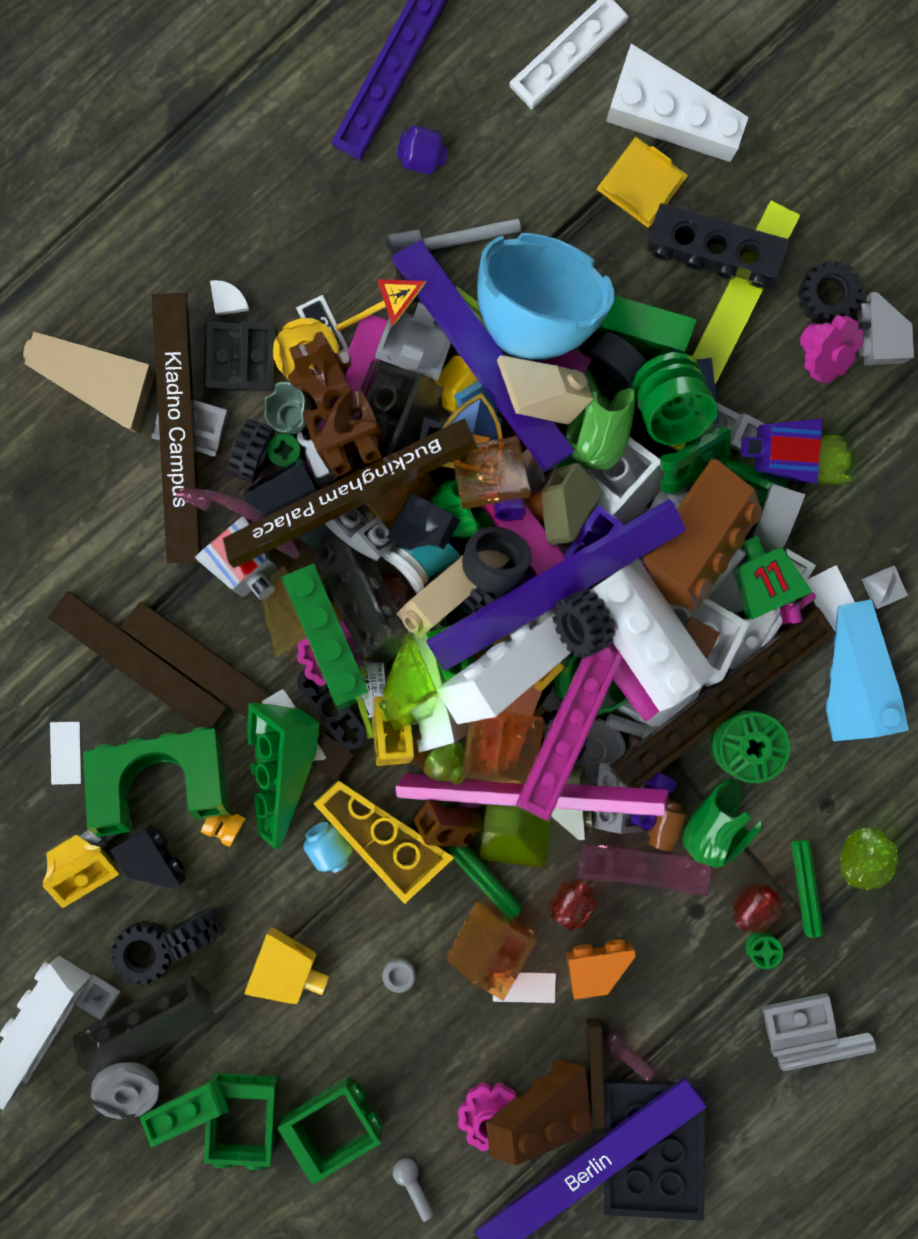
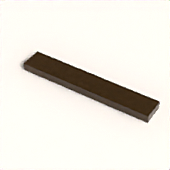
(137, 661)

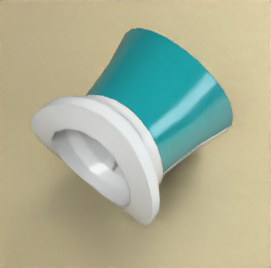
(421, 563)

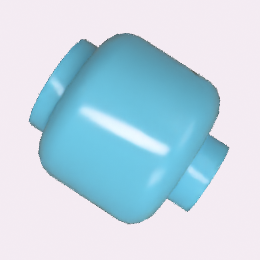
(327, 848)

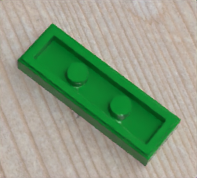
(184, 1113)

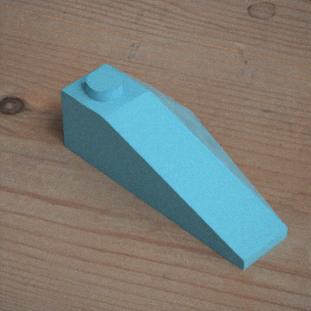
(863, 685)

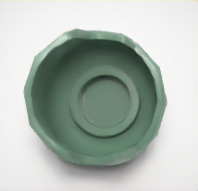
(285, 409)

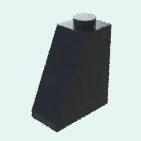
(283, 489)

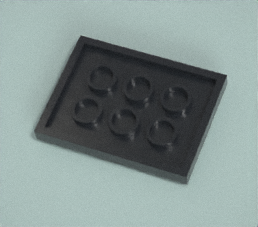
(669, 1175)

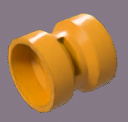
(229, 830)

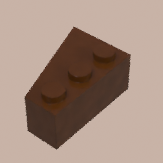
(542, 1118)

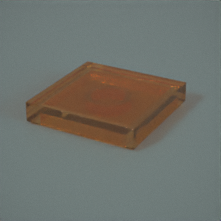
(492, 473)

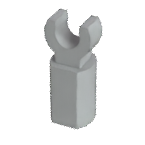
(320, 473)

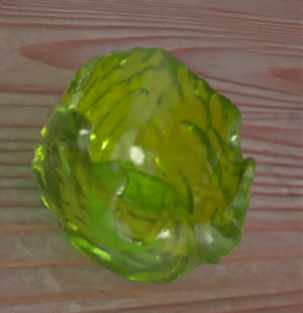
(868, 859)

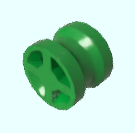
(286, 454)
(768, 955)

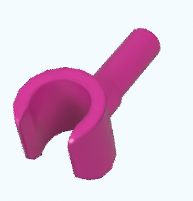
(792, 611)

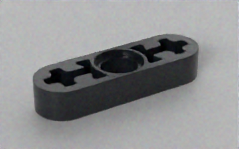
(338, 733)

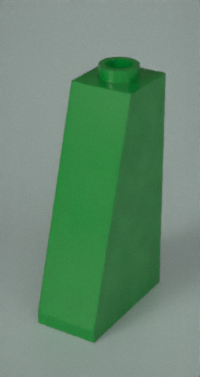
(647, 327)

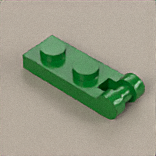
(693, 459)

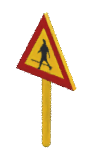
(396, 296)

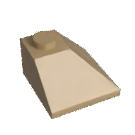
(545, 389)

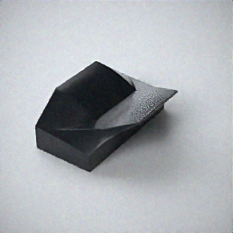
(422, 524)

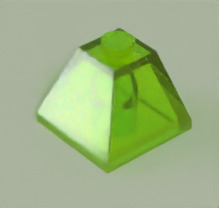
(409, 688)
(514, 836)

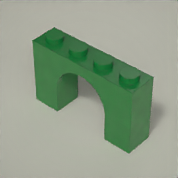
(325, 637)
(112, 769)

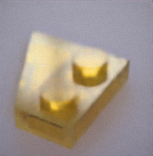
(281, 616)

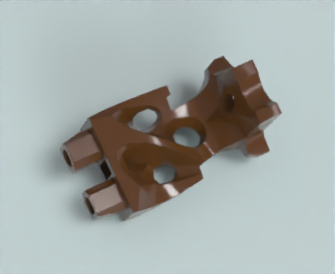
(325, 384)

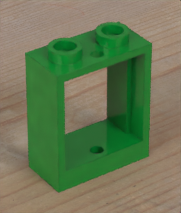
(303, 1147)
(252, 1156)

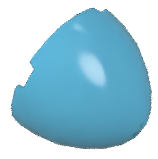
(540, 296)

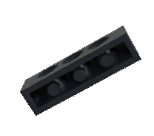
(705, 230)

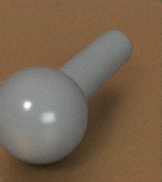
(629, 726)
(406, 1174)

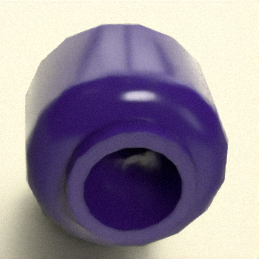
(421, 150)

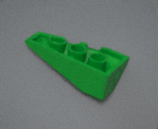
(284, 755)

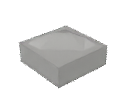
(884, 587)
(97, 997)

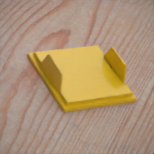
(642, 181)

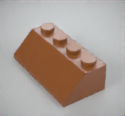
(716, 521)

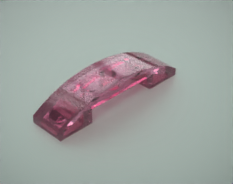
(203, 497)
(643, 868)

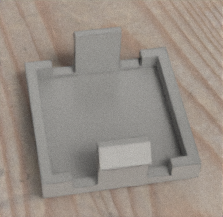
(415, 343)

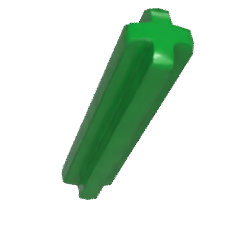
(486, 881)
(807, 888)

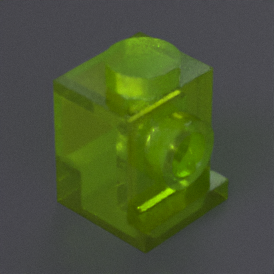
(833, 461)

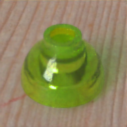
(446, 763)

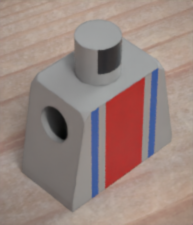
(244, 578)

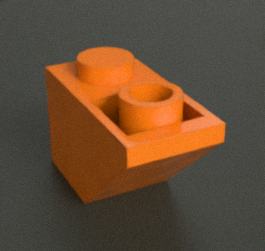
(598, 969)

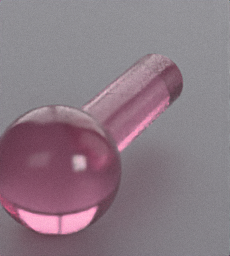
(615, 1045)

